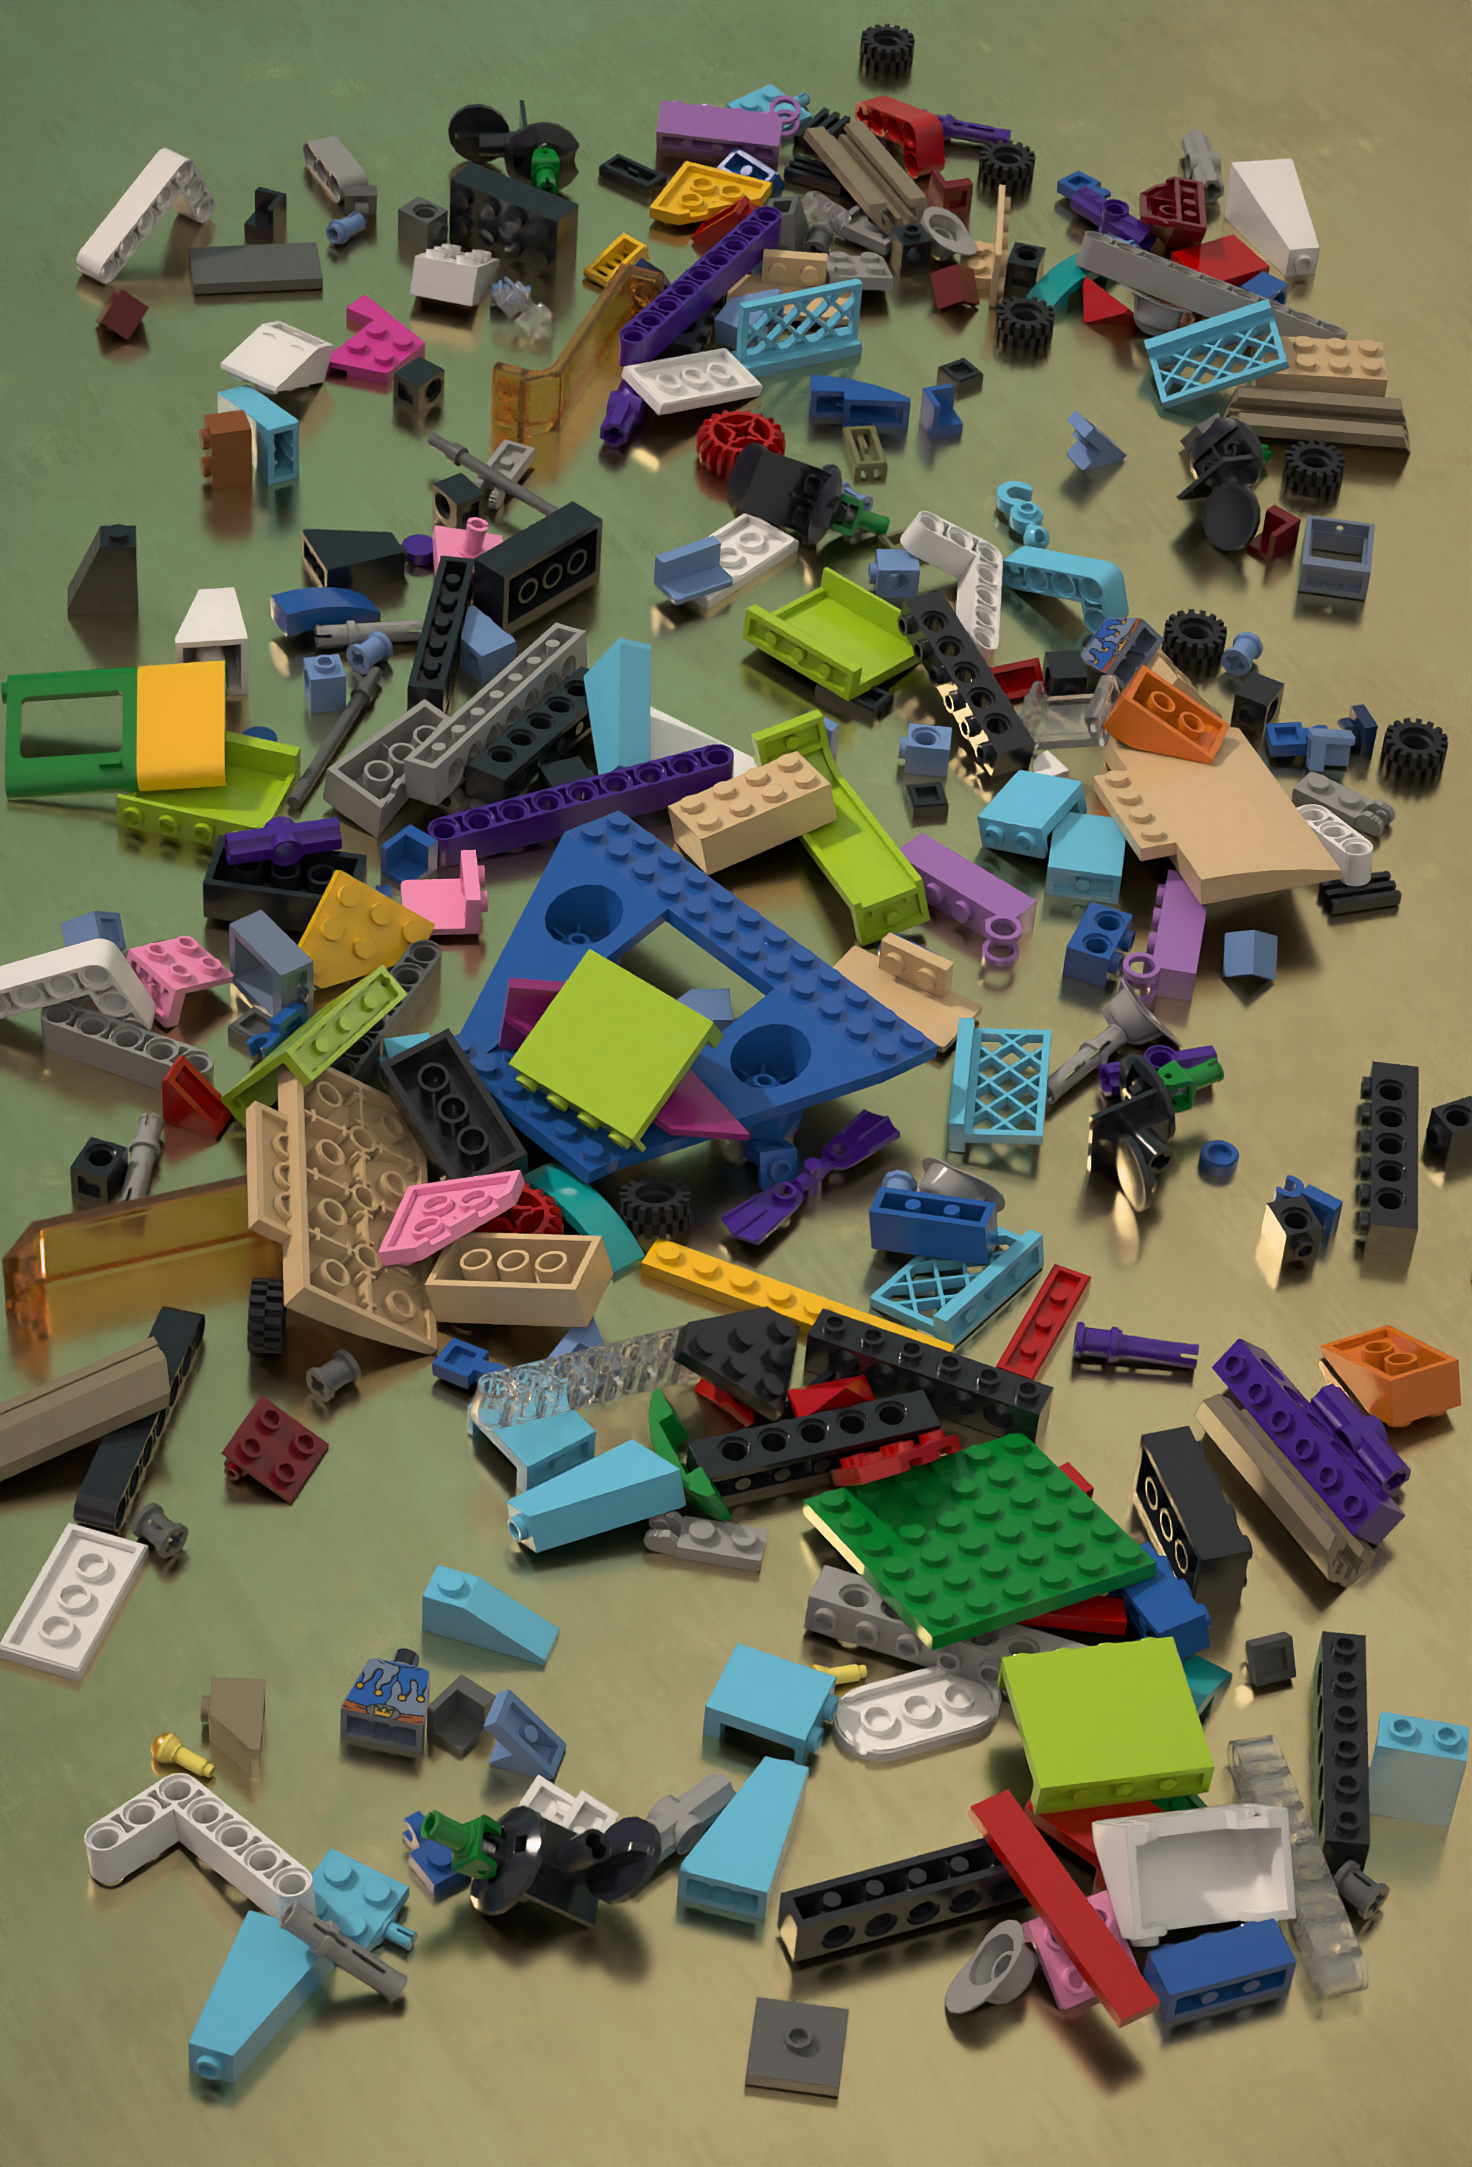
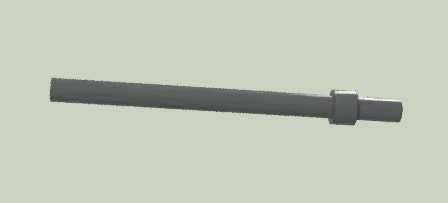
(460, 456)
(360, 696)

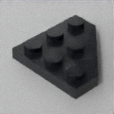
(743, 1355)

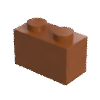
(226, 449)

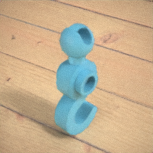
(1024, 516)

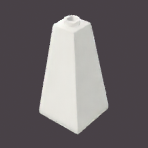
(1272, 214)
(216, 633)

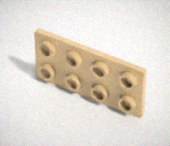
(991, 259)
(790, 273)
(912, 985)

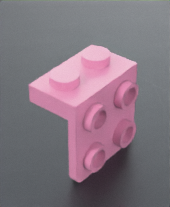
(450, 903)

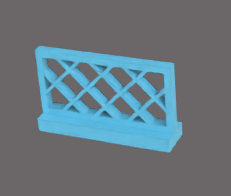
(1210, 337)
(797, 349)
(967, 1091)
(975, 1302)

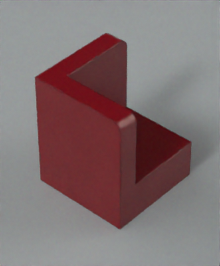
(952, 194)
(954, 286)
(122, 313)
(1278, 535)

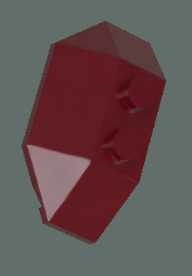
(1175, 212)

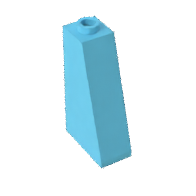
(273, 433)
(620, 705)
(596, 1497)
(747, 1844)
(254, 1997)

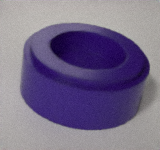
(419, 549)

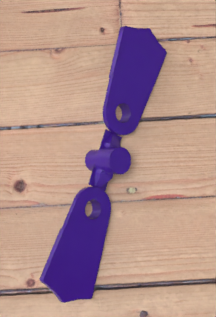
(766, 1211)

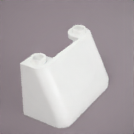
(1196, 1868)

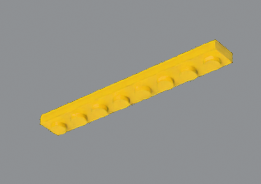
(751, 1290)

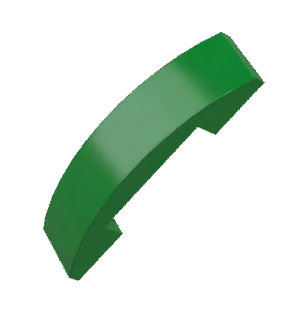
(667, 1433)

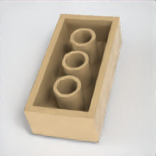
(1327, 366)
(752, 812)
(520, 1279)

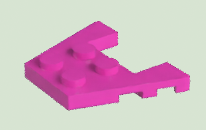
(377, 348)

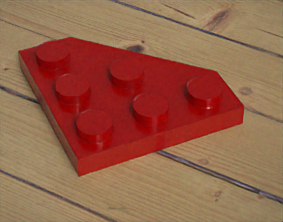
(894, 1458)

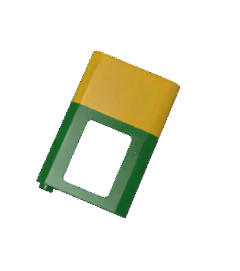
(168, 731)

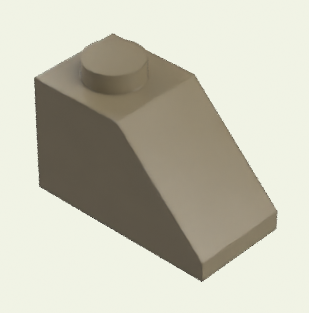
(237, 1720)

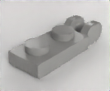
(512, 461)
(1345, 803)
(707, 1541)

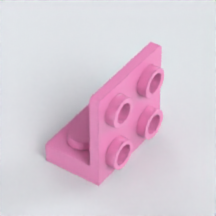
(172, 970)
(1063, 1977)

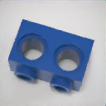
(1099, 945)

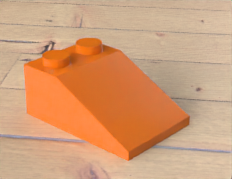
(1164, 720)
(1396, 1375)

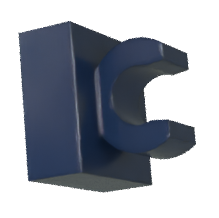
(1363, 728)

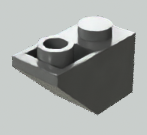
(793, 222)

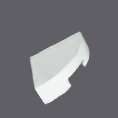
(1048, 764)

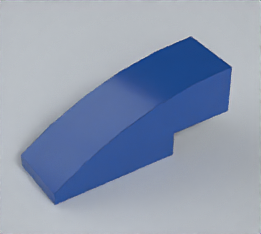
(857, 403)
(306, 607)

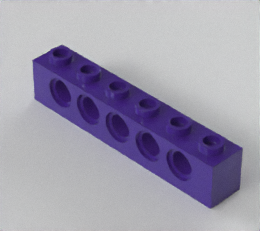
(1308, 1442)

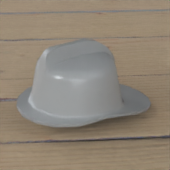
(947, 233)
(1154, 316)
(1134, 1018)
(949, 1181)
(995, 1972)

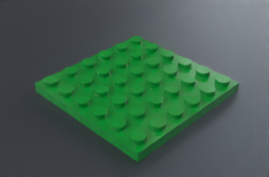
(978, 1540)

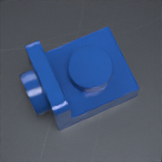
(774, 1160)

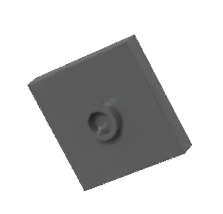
(797, 2046)

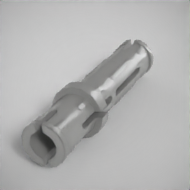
(357, 633)
(1107, 1042)
(143, 1152)
(329, 1942)

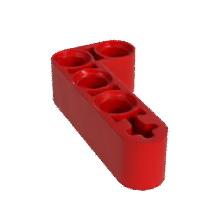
(908, 126)

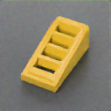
(621, 247)

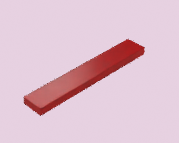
(1064, 1909)

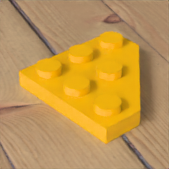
(703, 191)
(358, 931)

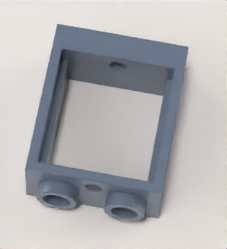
(1332, 575)
(269, 965)

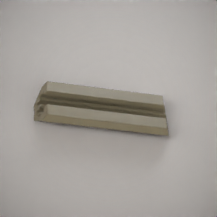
(870, 175)
(1322, 417)
(82, 1406)
(1285, 1491)

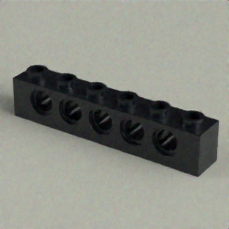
(441, 633)
(966, 683)
(534, 740)
(1390, 1159)
(953, 1383)
(809, 1445)
(1342, 1749)
(893, 1899)

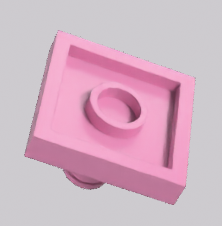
(463, 543)

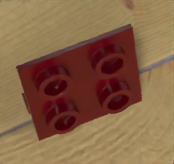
(273, 1450)

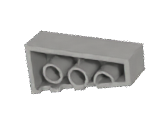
(371, 778)

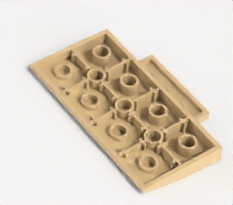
(1217, 822)
(327, 1189)

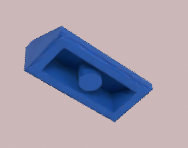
(744, 164)

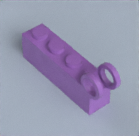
(719, 130)
(972, 897)
(1174, 946)

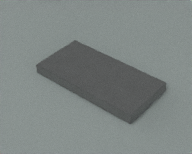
(255, 268)

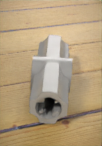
(1203, 164)
(685, 1818)

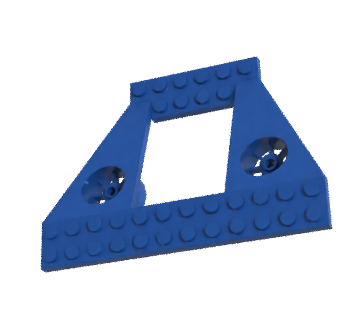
(790, 1051)

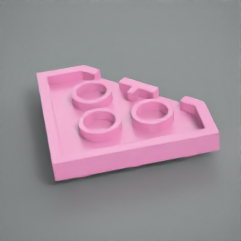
(445, 1211)

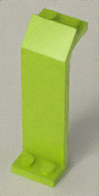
(855, 848)

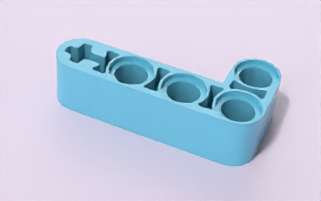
(1071, 577)

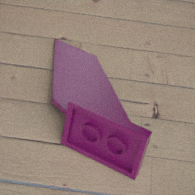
(688, 1111)

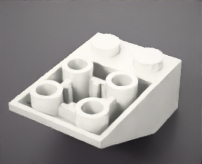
(452, 274)
(279, 358)

